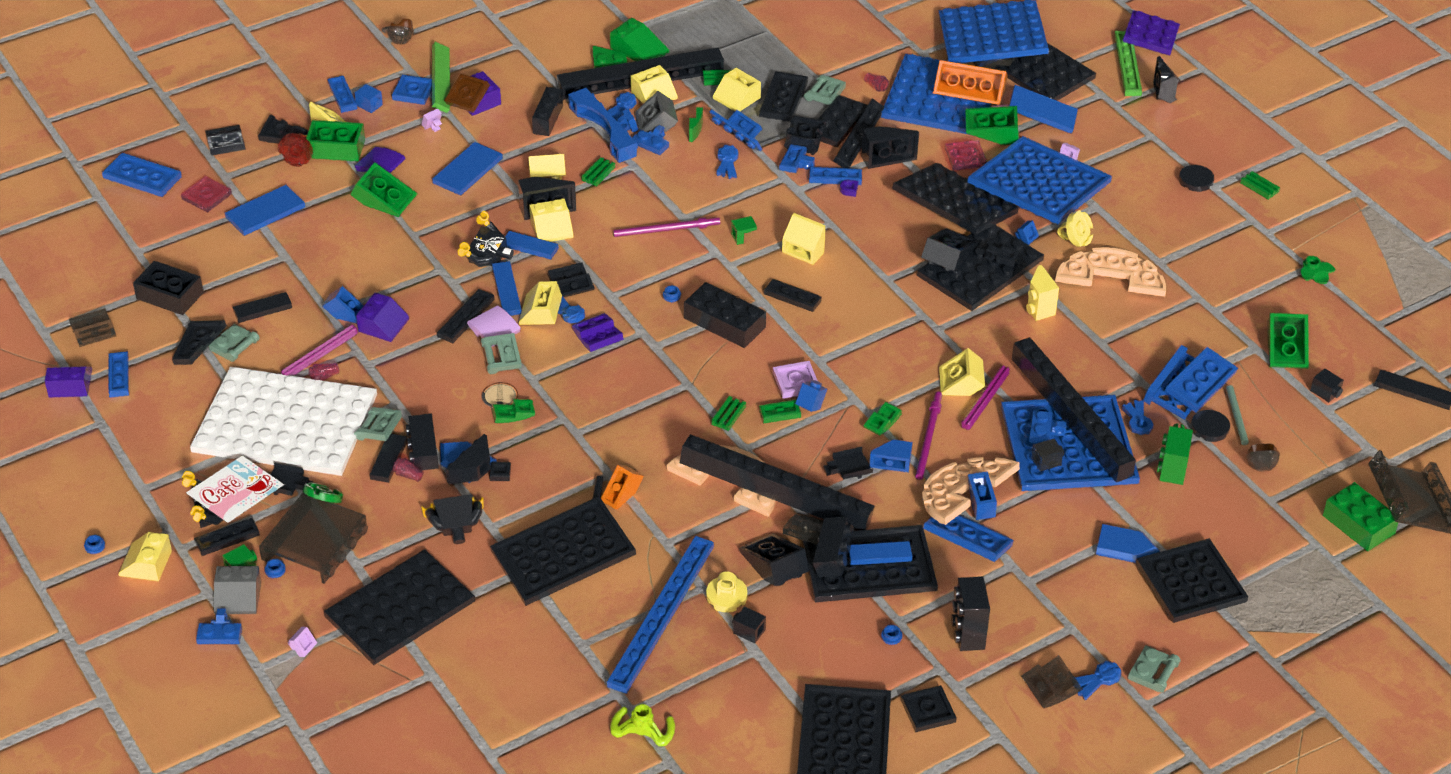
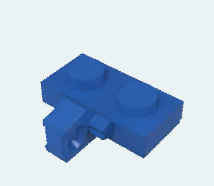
(653, 140)
(796, 158)
(1044, 427)
(219, 630)

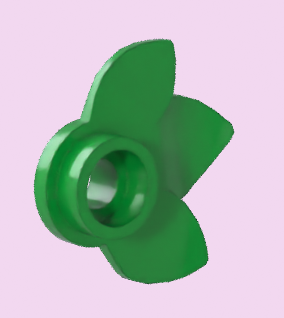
(1316, 270)

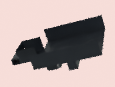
(849, 464)
(291, 478)

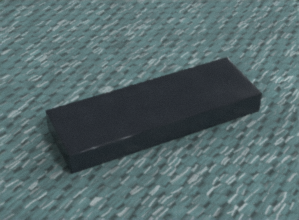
(792, 295)
(262, 307)
(389, 453)
(226, 536)

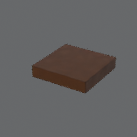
(467, 93)

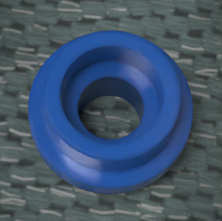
(671, 294)
(94, 544)
(275, 568)
(891, 635)

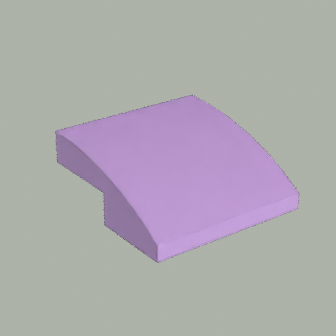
(493, 323)

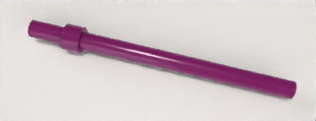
(701, 223)
(935, 408)

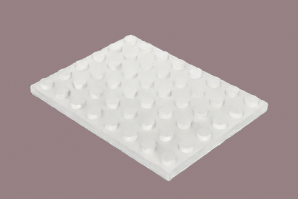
(284, 420)

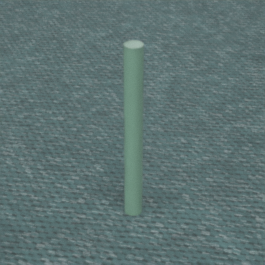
(1237, 415)

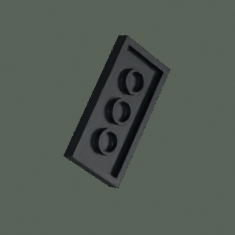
(783, 96)
(840, 119)

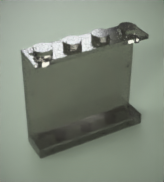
(1414, 496)
(315, 535)

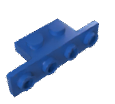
(741, 126)

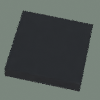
(928, 708)

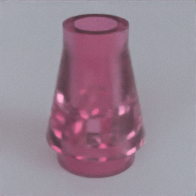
(878, 82)
(323, 371)
(407, 469)

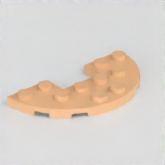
(1112, 263)
(945, 486)
(744, 497)

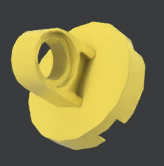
(1078, 229)
(726, 592)

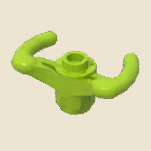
(642, 724)

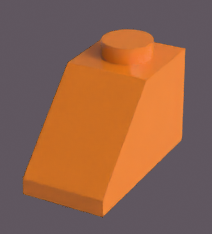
(621, 486)

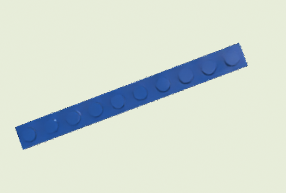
(660, 615)

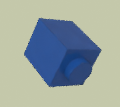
(368, 98)
(811, 395)

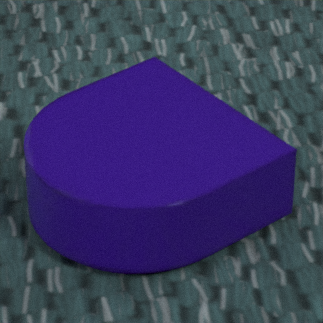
(849, 187)

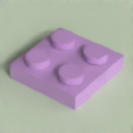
(791, 376)

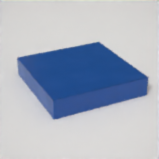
(412, 89)

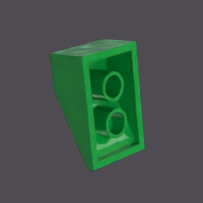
(637, 41)
(993, 124)
(383, 191)
(1288, 340)

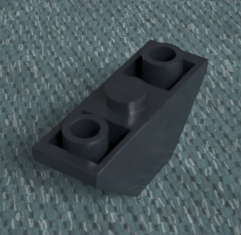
(471, 463)

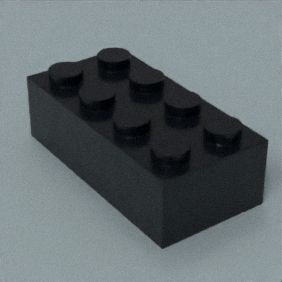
(725, 315)

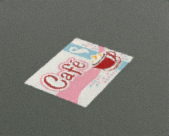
(234, 489)

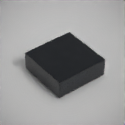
(500, 471)

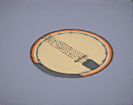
(499, 394)

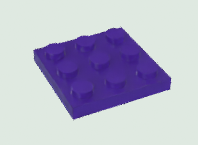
(1151, 32)

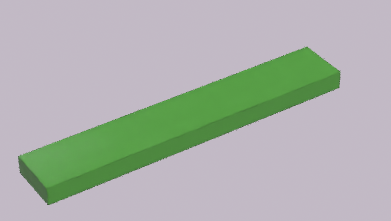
(1128, 66)
(440, 76)

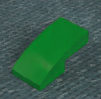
(696, 124)
(519, 410)
(883, 419)

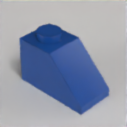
(343, 305)
(892, 456)
(982, 496)

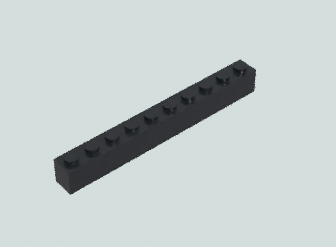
(619, 76)
(1073, 410)
(774, 482)

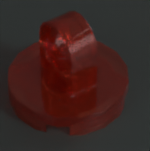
(295, 149)

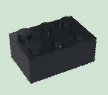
(168, 287)
(970, 613)

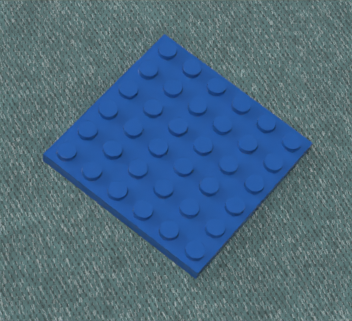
(993, 31)
(913, 98)
(1040, 179)
(1078, 464)

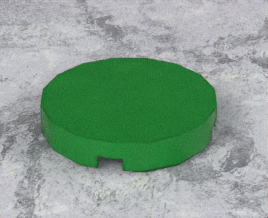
(323, 493)

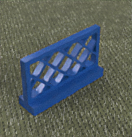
(1166, 377)

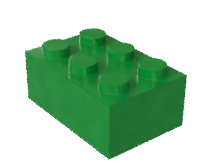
(336, 140)
(1360, 516)

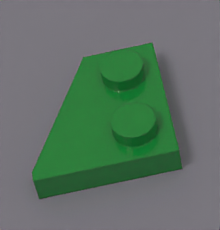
(606, 57)

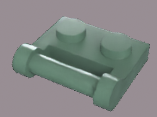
(831, 89)
(233, 342)
(507, 352)
(384, 423)
(1147, 666)

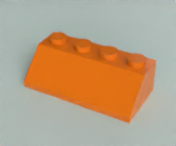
(970, 82)

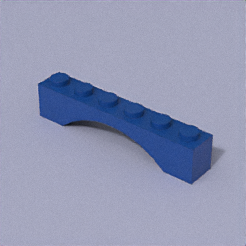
(587, 106)

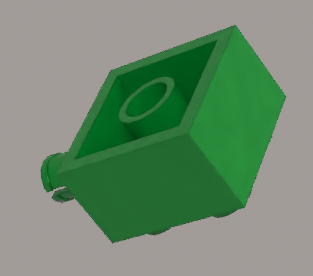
(1175, 454)

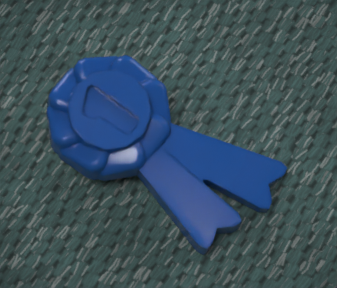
(624, 101)
(727, 156)
(571, 314)
(1138, 423)
(1105, 674)

